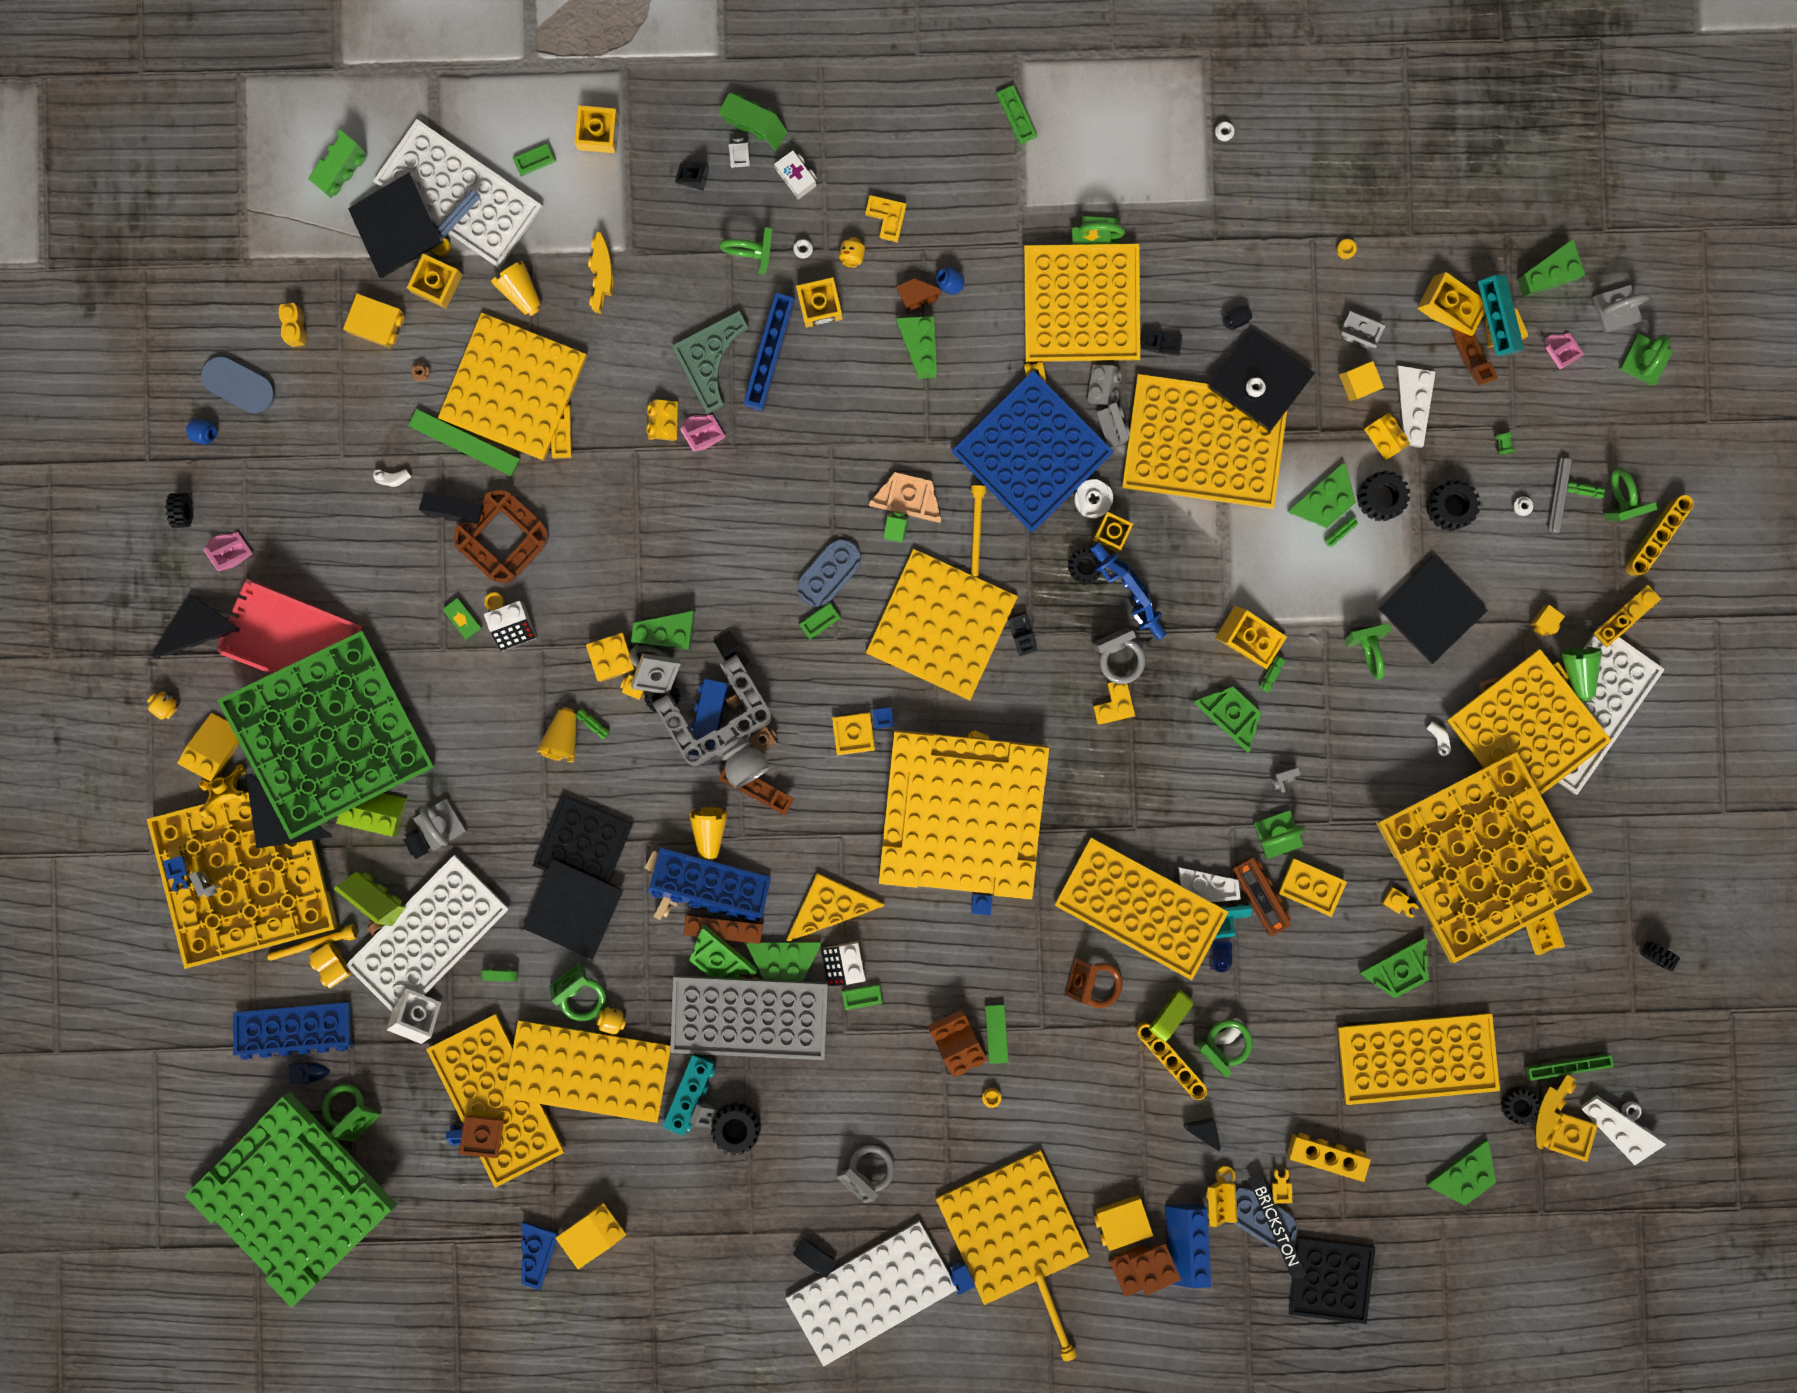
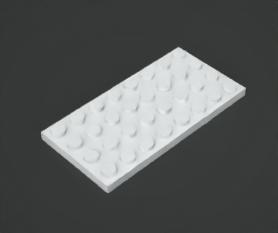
(446, 177)
(1621, 688)
(429, 934)
(871, 1293)

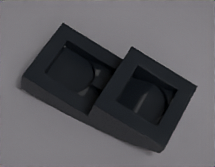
(1161, 343)
(1022, 634)
(815, 1258)

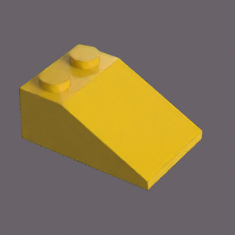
(1452, 304)
(1251, 637)
(210, 748)
(591, 1235)

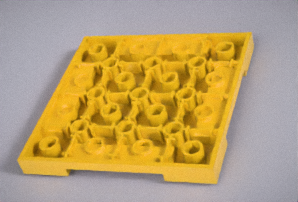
(963, 814)
(1484, 857)
(264, 894)

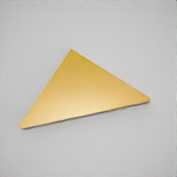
(828, 905)

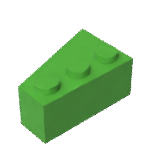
(754, 119)
(338, 165)
(1554, 271)
(919, 340)
(666, 631)

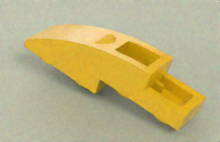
(601, 265)
(1626, 616)
(1548, 1118)

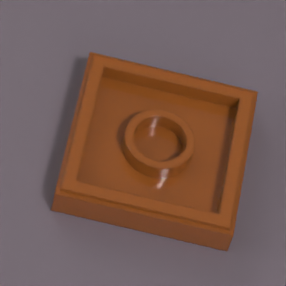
(481, 1136)

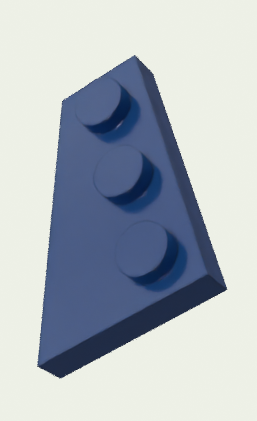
(537, 1252)

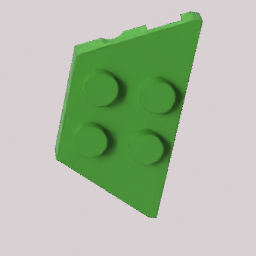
(1327, 499)
(1232, 714)
(717, 957)
(784, 959)
(1400, 970)
(1467, 1176)

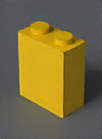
(374, 321)
(1123, 1223)

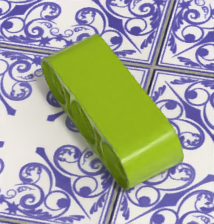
(1171, 1015)

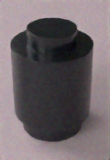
(1237, 317)
(416, 844)

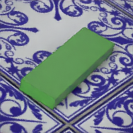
(1016, 114)
(996, 1033)

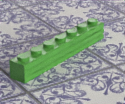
(1569, 1066)

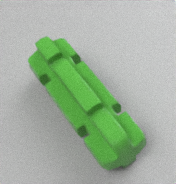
(1586, 490)
(1340, 532)
(1272, 674)
(593, 724)

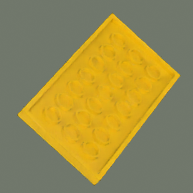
(1141, 908)
(1418, 1058)
(587, 1071)
(475, 1075)

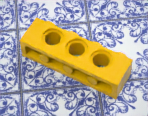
(1356, 1169)

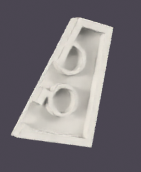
(1209, 886)

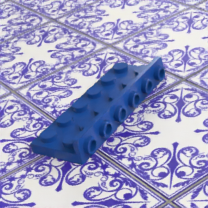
(709, 885)
(292, 1030)

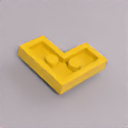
(890, 212)
(1118, 708)

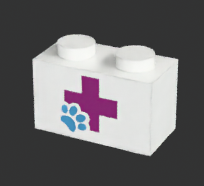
(795, 174)

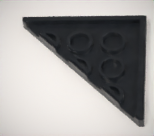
(193, 627)
(266, 823)

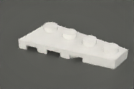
(1415, 395)
(1622, 1130)

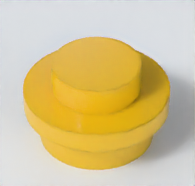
(991, 1097)

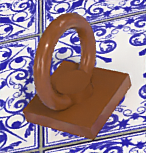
(1083, 981)

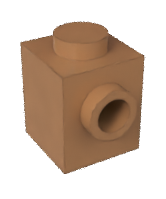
(763, 739)

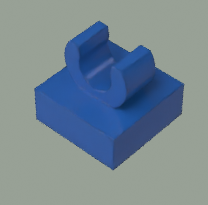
(454, 1136)

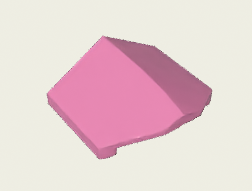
(1563, 349)
(701, 431)
(227, 551)

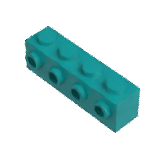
(1501, 315)
(689, 1093)

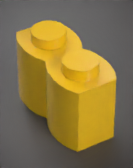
(292, 327)
(329, 965)

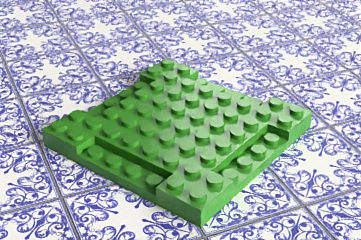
(325, 734)
(291, 1198)

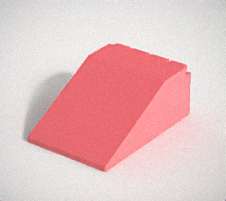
(279, 629)

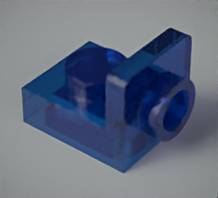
(1221, 956)

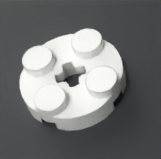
(1099, 489)

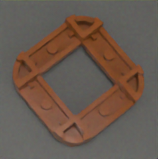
(521, 557)

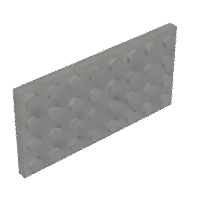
(749, 1017)

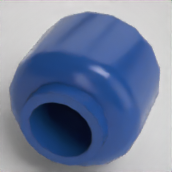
(950, 280)
(201, 431)

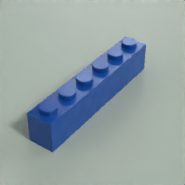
(769, 352)

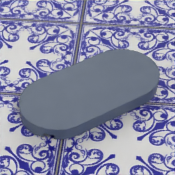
(238, 385)
(829, 573)
(1253, 1220)

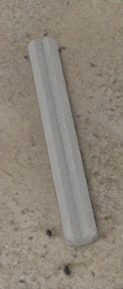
(1560, 495)

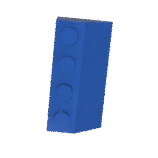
(1189, 1244)

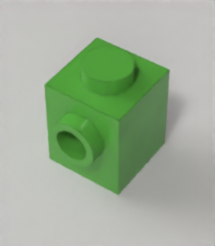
(896, 526)

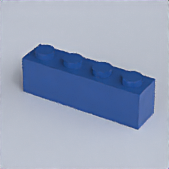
(708, 710)

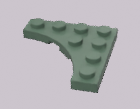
(702, 357)

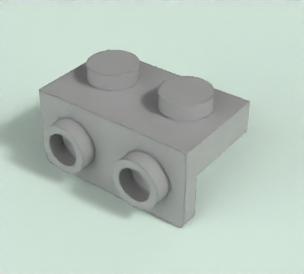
(1362, 330)
(1104, 385)
(1112, 425)

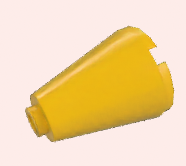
(518, 288)
(560, 737)
(708, 830)

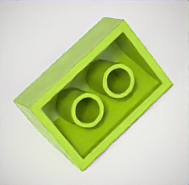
(378, 815)
(371, 898)

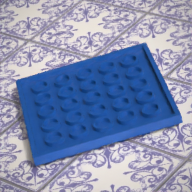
(1032, 451)

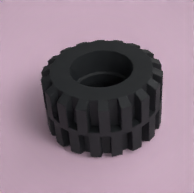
(1397, 488)
(1468, 501)
(730, 1144)

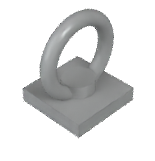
(1619, 308)
(1114, 643)
(653, 671)
(439, 824)
(858, 1182)

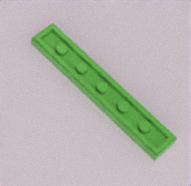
(464, 442)

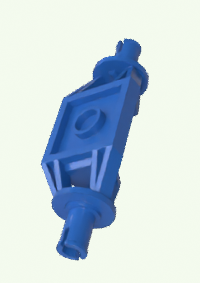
(1131, 581)

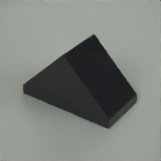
(692, 175)
(729, 647)
(1205, 1131)

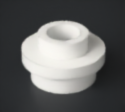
(1227, 126)
(800, 243)
(1255, 382)
(1518, 509)
(1636, 1110)

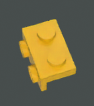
(662, 420)
(1387, 436)
(1545, 934)
(1221, 1203)

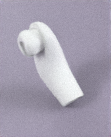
(391, 479)
(1442, 738)
(1228, 1035)

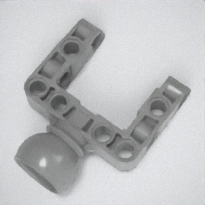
(732, 743)

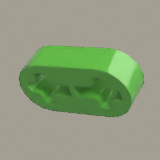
(499, 975)

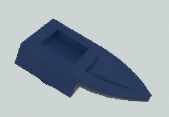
(306, 1072)

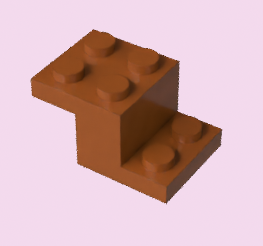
(957, 1043)
(1145, 1269)

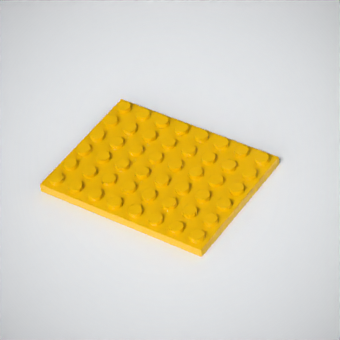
(1199, 446)

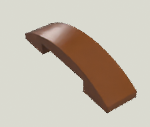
(1473, 357)
(764, 793)

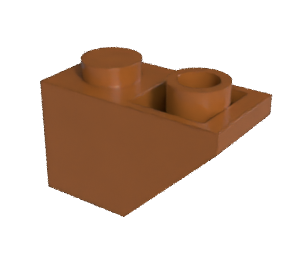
(915, 293)

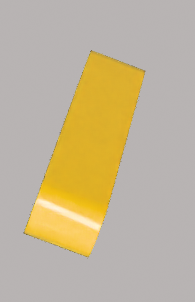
(1667, 531)
(1175, 1069)

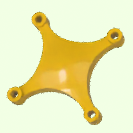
(222, 790)

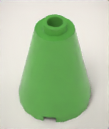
(1583, 670)

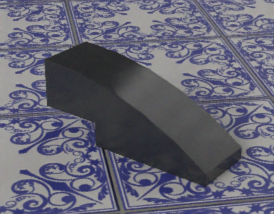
(450, 508)

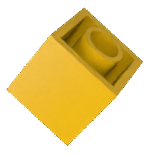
(1361, 381)
(1112, 532)

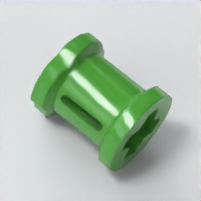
(1505, 443)

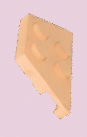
(908, 495)

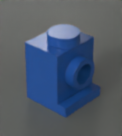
(961, 1277)

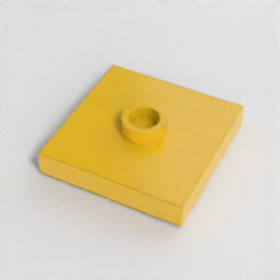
(853, 733)
(1574, 1137)

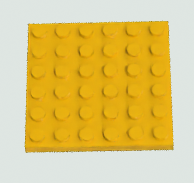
(1082, 302)
(512, 386)
(941, 624)
(1533, 715)
(1012, 1226)

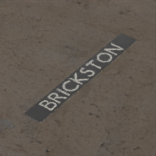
(1276, 1226)

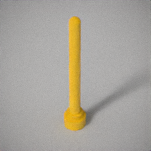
(978, 493)
(348, 933)
(1067, 1350)

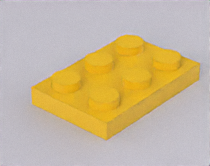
(1312, 887)

